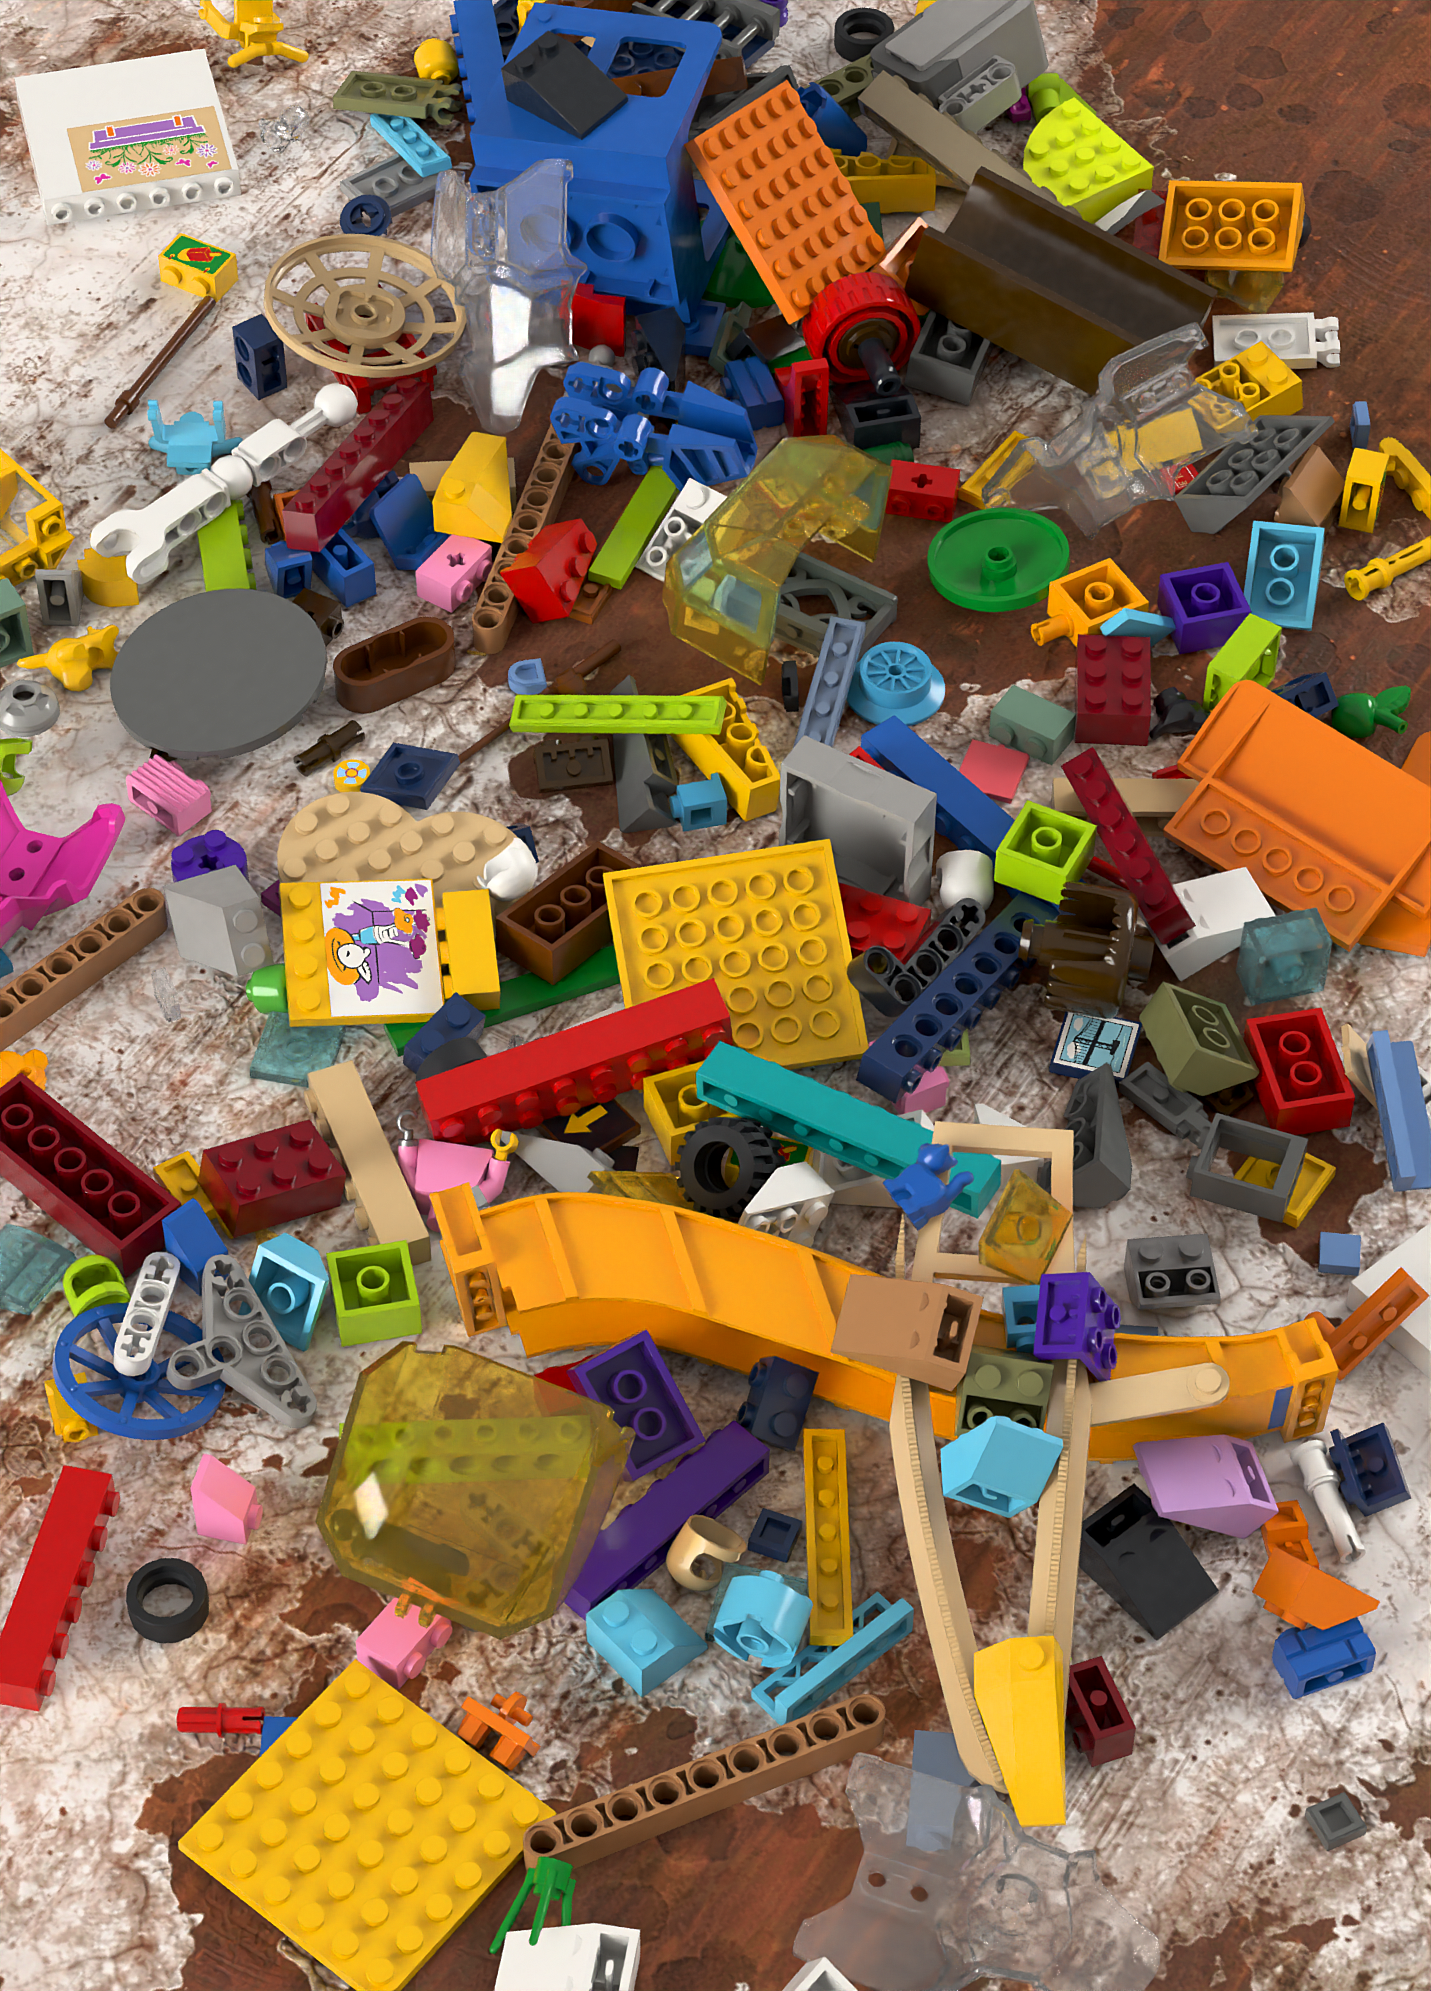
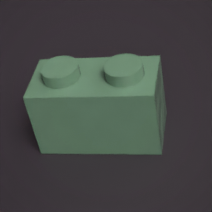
(1032, 724)

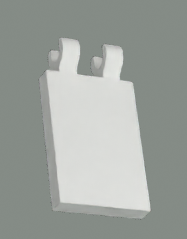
(1286, 334)

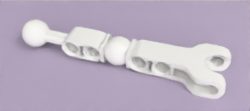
(204, 496)

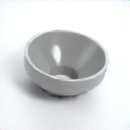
(28, 716)

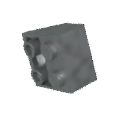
(1171, 1272)

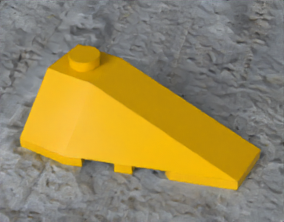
(475, 491)
(1023, 1712)

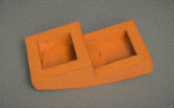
(1289, 1533)

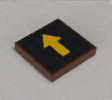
(593, 1127)

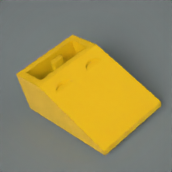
(1257, 381)

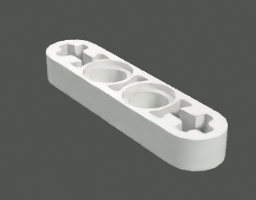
(149, 1313)

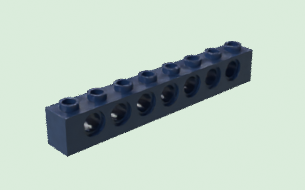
(951, 1003)

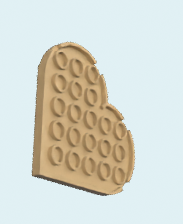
(376, 839)

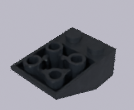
(661, 345)
(873, 418)
(1143, 1563)

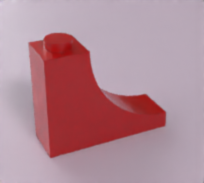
(805, 397)

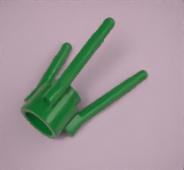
(550, 1881)

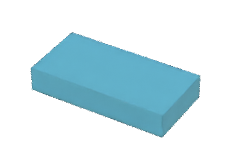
(1138, 624)

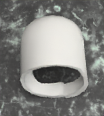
(965, 876)

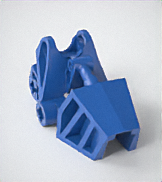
(707, 444)

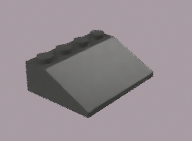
(1247, 470)

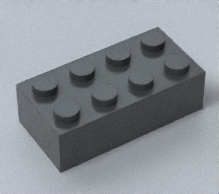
(947, 359)

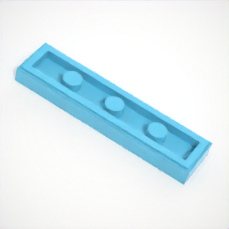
(411, 143)

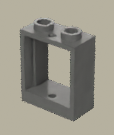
(1256, 1142)

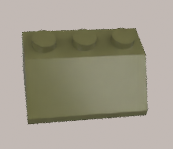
(1196, 1041)

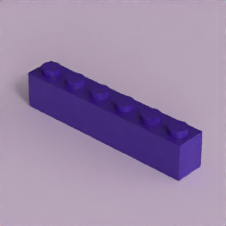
(644, 1531)

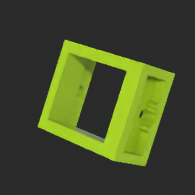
(1246, 656)

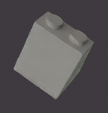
(219, 921)

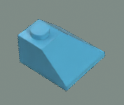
(290, 1287)

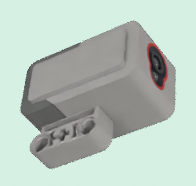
(967, 56)

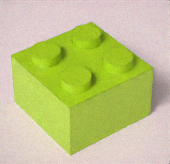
(1044, 852)
(374, 1293)

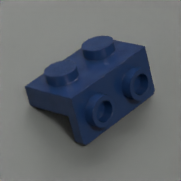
(777, 1401)
(1370, 1469)

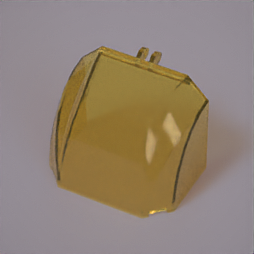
(469, 1487)

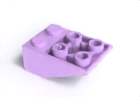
(1207, 1483)

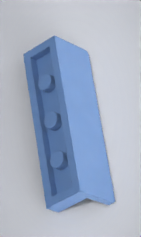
(1401, 1111)

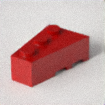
(551, 570)

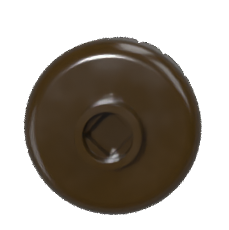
(1089, 951)

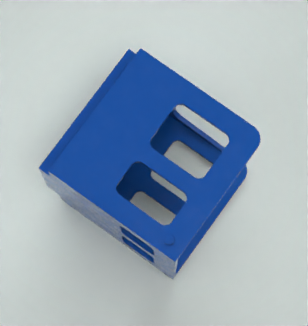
(632, 178)

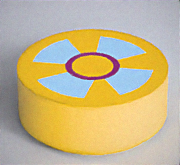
(350, 775)

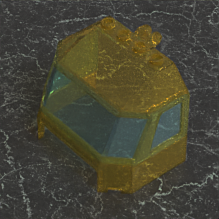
(731, 570)

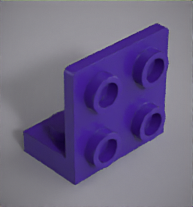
(1077, 1322)

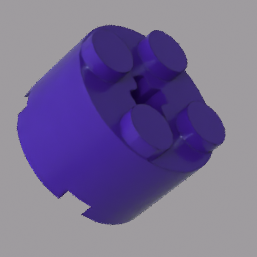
(206, 855)

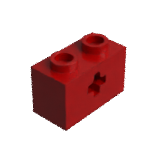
(923, 491)

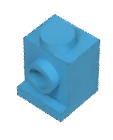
(700, 804)
(1018, 1307)

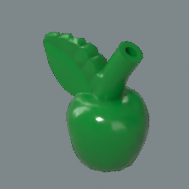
(1361, 712)

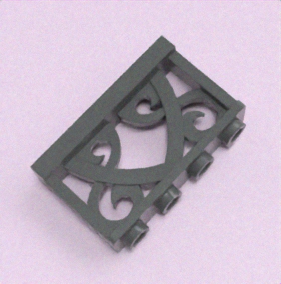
(717, 107)
(849, 596)

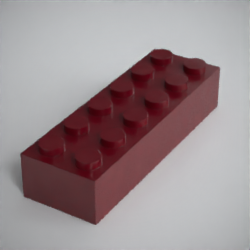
(80, 1177)

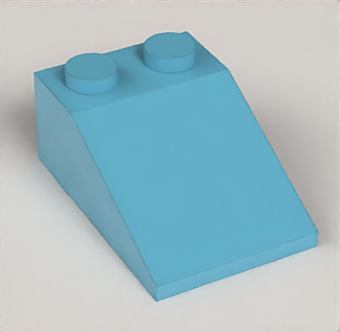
(1284, 573)

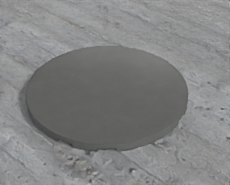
(218, 674)

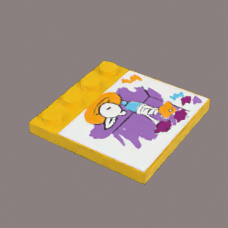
(360, 952)

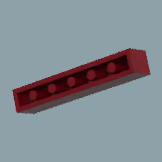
(1128, 846)

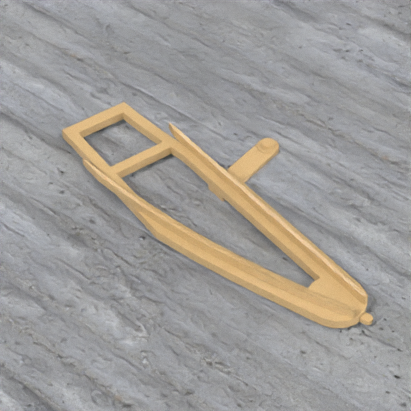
(1072, 1411)

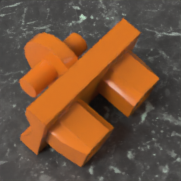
(513, 1741)

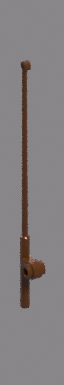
(566, 683)

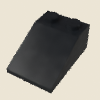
(561, 86)

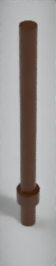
(129, 399)

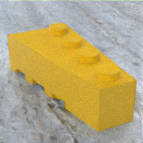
(895, 183)
(736, 755)

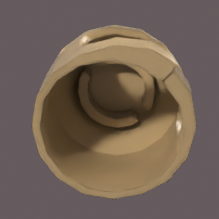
(703, 1538)

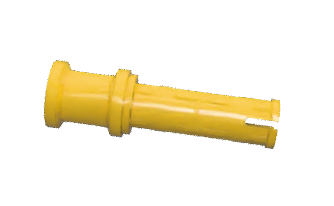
(1380, 572)

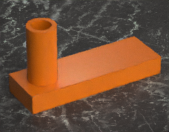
(1371, 1320)

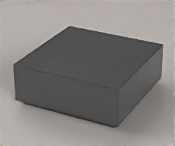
(1335, 1821)

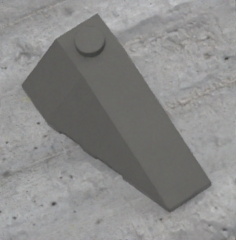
(1100, 1143)

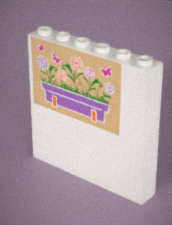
(127, 136)

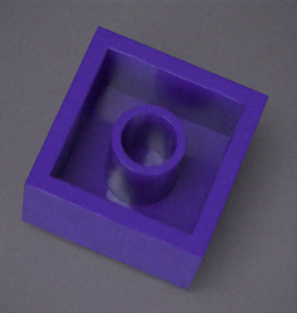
(1203, 605)

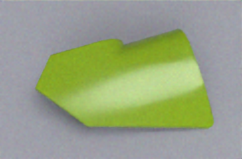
(1048, 92)

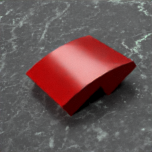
(598, 320)

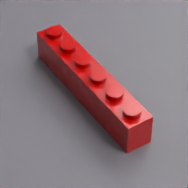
(53, 1585)

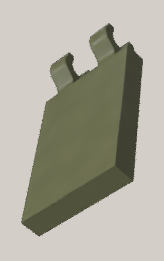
(397, 96)

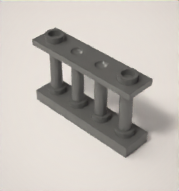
(750, 15)

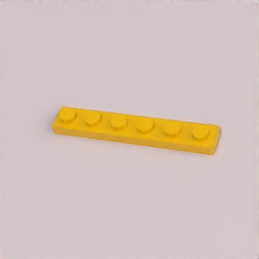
(827, 1536)

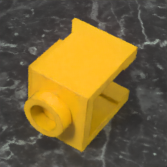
(64, 1418)

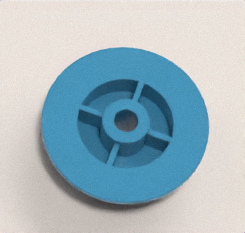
(896, 682)

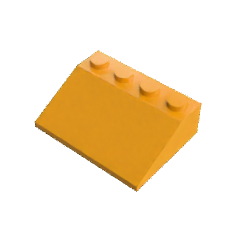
(1232, 225)

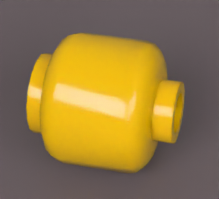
(436, 60)

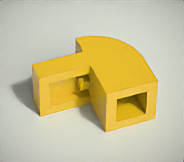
(107, 580)

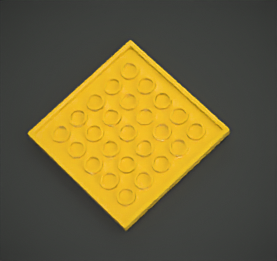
(765, 932)
(366, 1832)

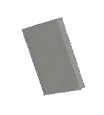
(393, 182)

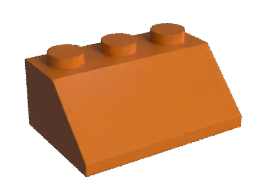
(900, 256)

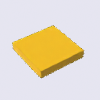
(1310, 1184)

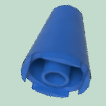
(832, 122)

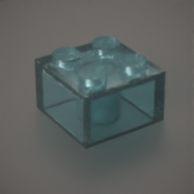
(1284, 956)

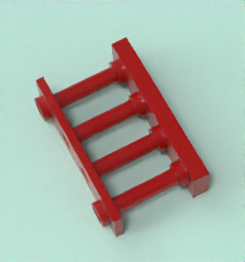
(364, 386)

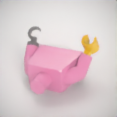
(443, 1165)

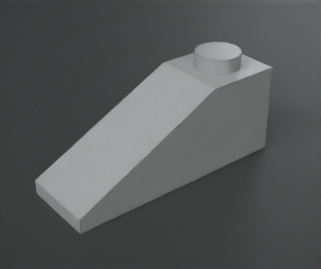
(561, 1163)

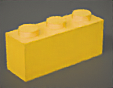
(469, 948)

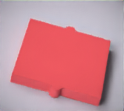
(994, 769)

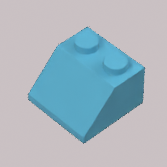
(642, 1638)

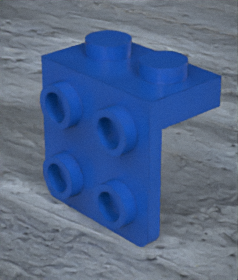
(407, 524)

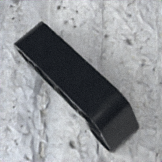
(927, 954)

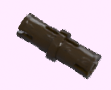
(329, 748)

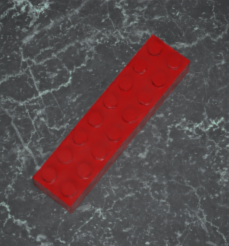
(574, 1066)

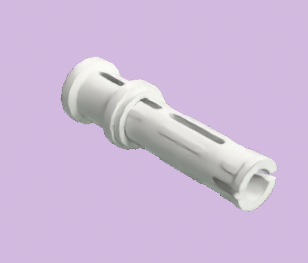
(1323, 1485)

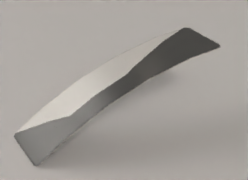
(1128, 211)

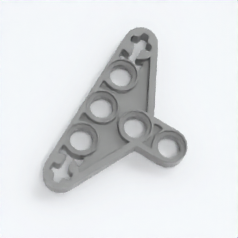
(250, 1364)

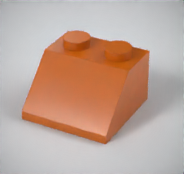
(1307, 1594)

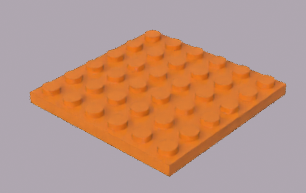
(786, 199)

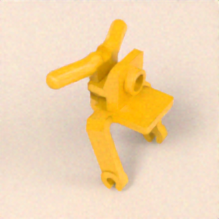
(254, 28)

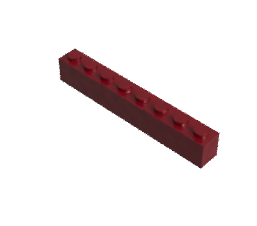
(357, 465)

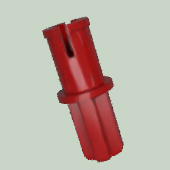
(220, 1720)

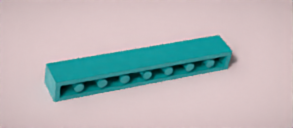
(832, 1121)

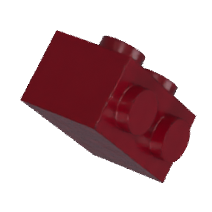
(1098, 1713)

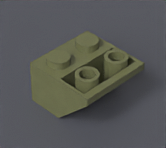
(1002, 1385)

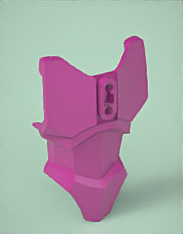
(54, 868)

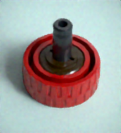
(863, 330)

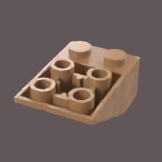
(908, 1328)

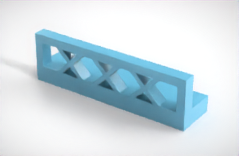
(834, 1667)

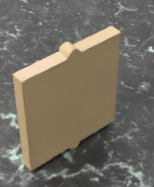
(1356, 1063)

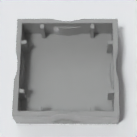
(874, 820)

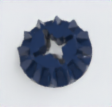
(374, 207)

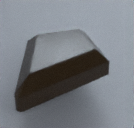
(1229, 1100)

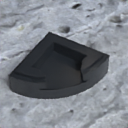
(789, 686)

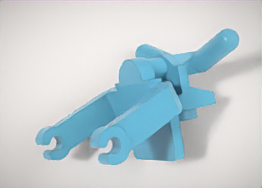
(191, 440)

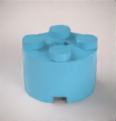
(762, 1619)

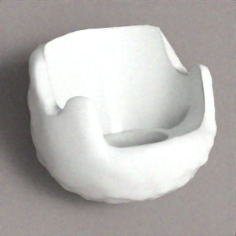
(510, 872)

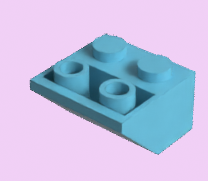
(999, 1466)

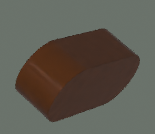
(394, 665)

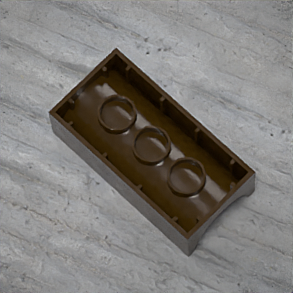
(1049, 282)

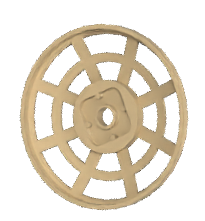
(349, 301)

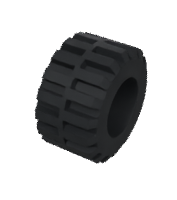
(702, 1164)

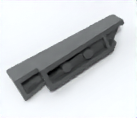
(643, 775)

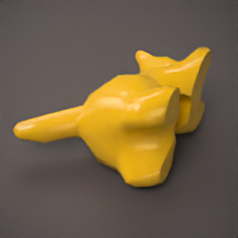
(75, 658)

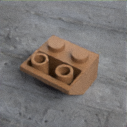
(1311, 493)

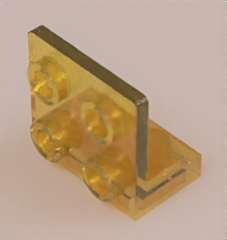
(1250, 290)

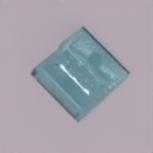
(29, 1268)

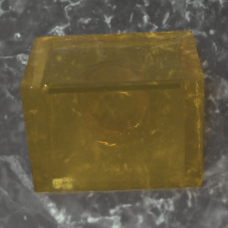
(1023, 1230)

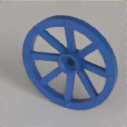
(132, 1388)

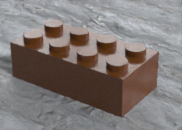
(562, 917)

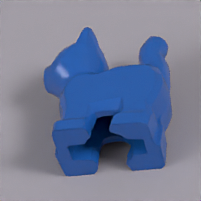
(919, 1189)

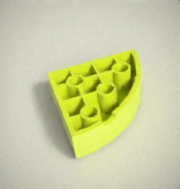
(1084, 161)

